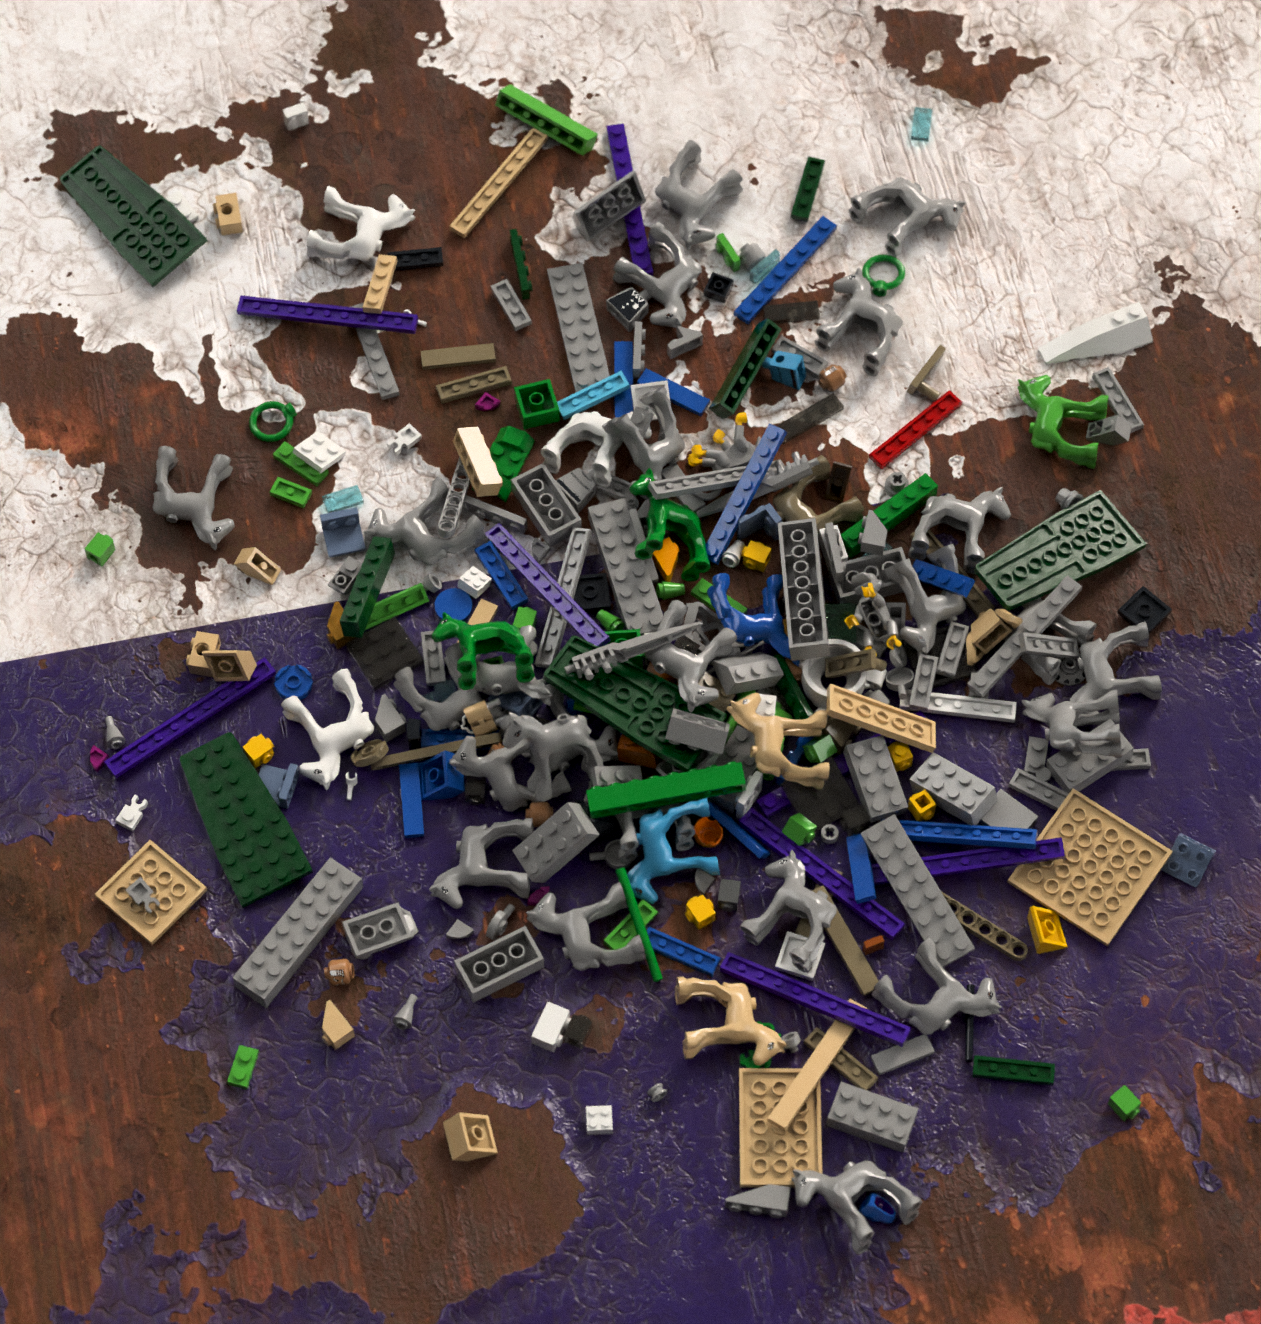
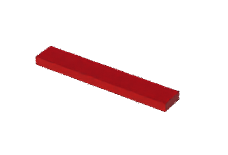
(915, 429)

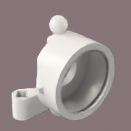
(815, 667)

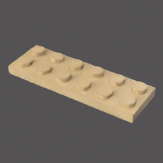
(881, 718)

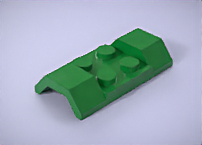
(510, 454)

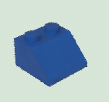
(440, 778)

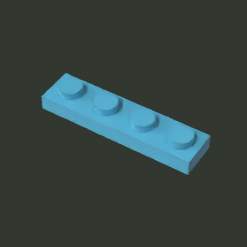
(593, 395)

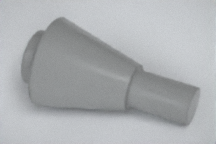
(114, 738)
(403, 1018)

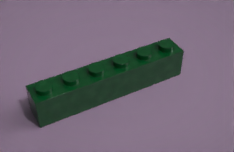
(745, 368)
(367, 587)

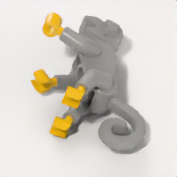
(730, 457)
(877, 617)

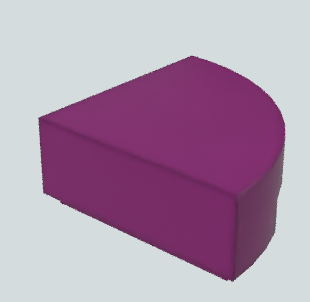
(487, 403)
(97, 758)
(535, 898)

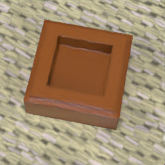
(873, 945)

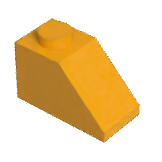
(666, 559)

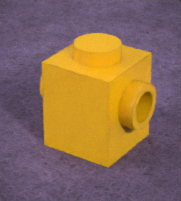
(756, 556)
(259, 750)
(900, 755)
(922, 806)
(700, 911)

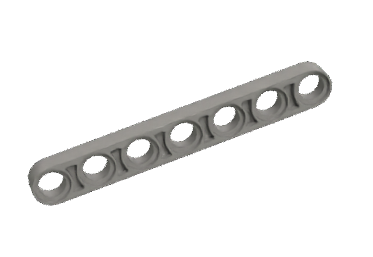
(454, 496)

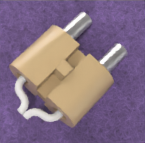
(481, 718)

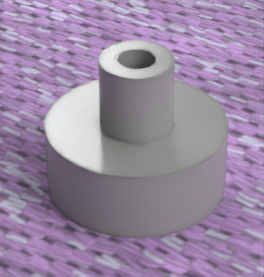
(432, 583)
(791, 1040)

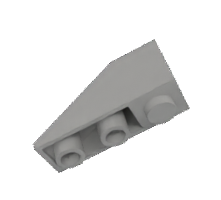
(766, 1199)

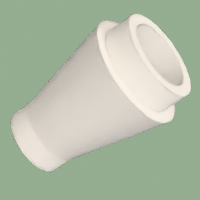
(732, 555)

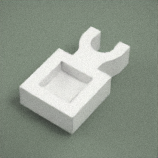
(405, 438)
(131, 815)

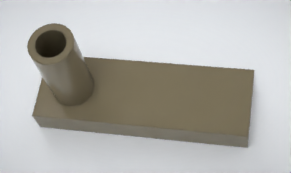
(918, 382)
(853, 663)

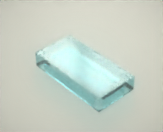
(921, 124)
(764, 266)
(343, 499)

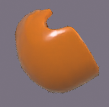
(708, 832)

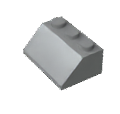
(747, 672)
(697, 732)

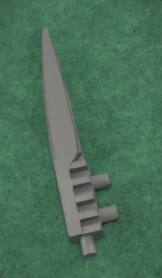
(775, 481)
(623, 651)

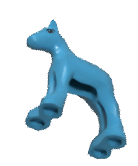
(658, 853)

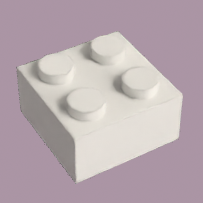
(295, 116)
(474, 582)
(767, 705)
(599, 1120)

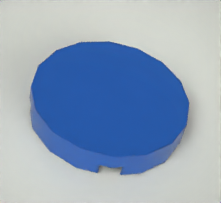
(455, 603)
(293, 682)

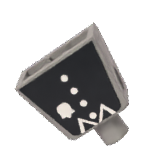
(629, 307)

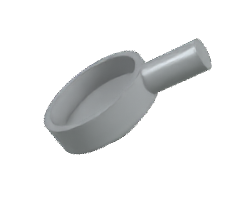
(900, 680)
(610, 855)
(499, 922)

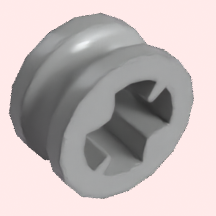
(829, 840)
(657, 1092)

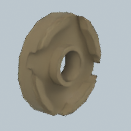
(370, 753)

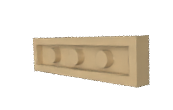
(380, 284)

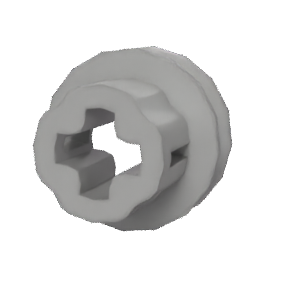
(893, 488)
(1067, 498)

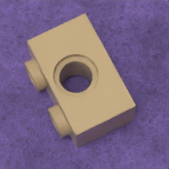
(227, 205)
(202, 642)

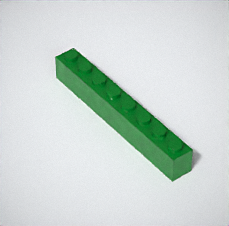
(666, 790)

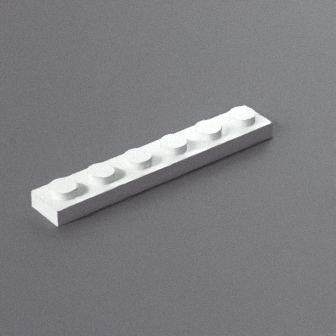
(966, 707)

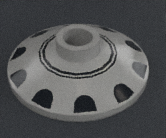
(1069, 675)

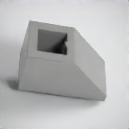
(1109, 431)
(874, 535)
(346, 576)
(388, 720)

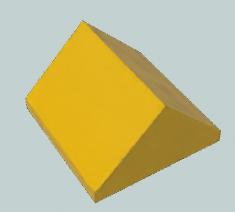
(1046, 930)

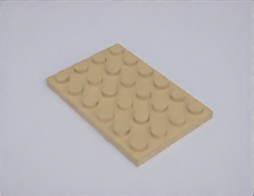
(767, 1151)

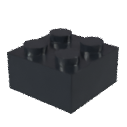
(718, 287)

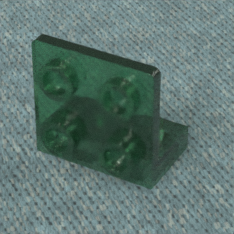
(835, 617)

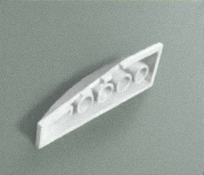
(1107, 334)

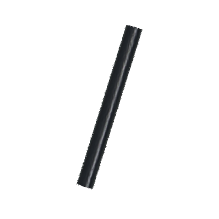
(969, 1030)

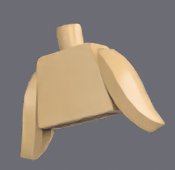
(988, 632)

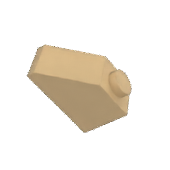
(257, 565)
(335, 1027)

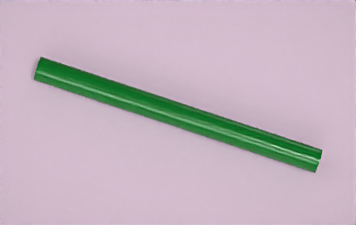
(639, 924)

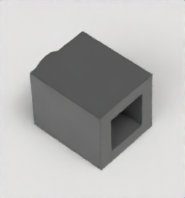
(729, 895)

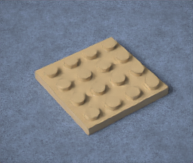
(171, 885)

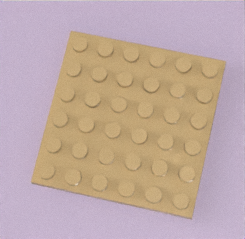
(1103, 868)

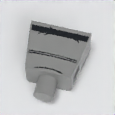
(578, 487)

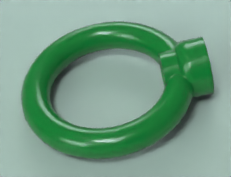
(880, 286)
(288, 412)

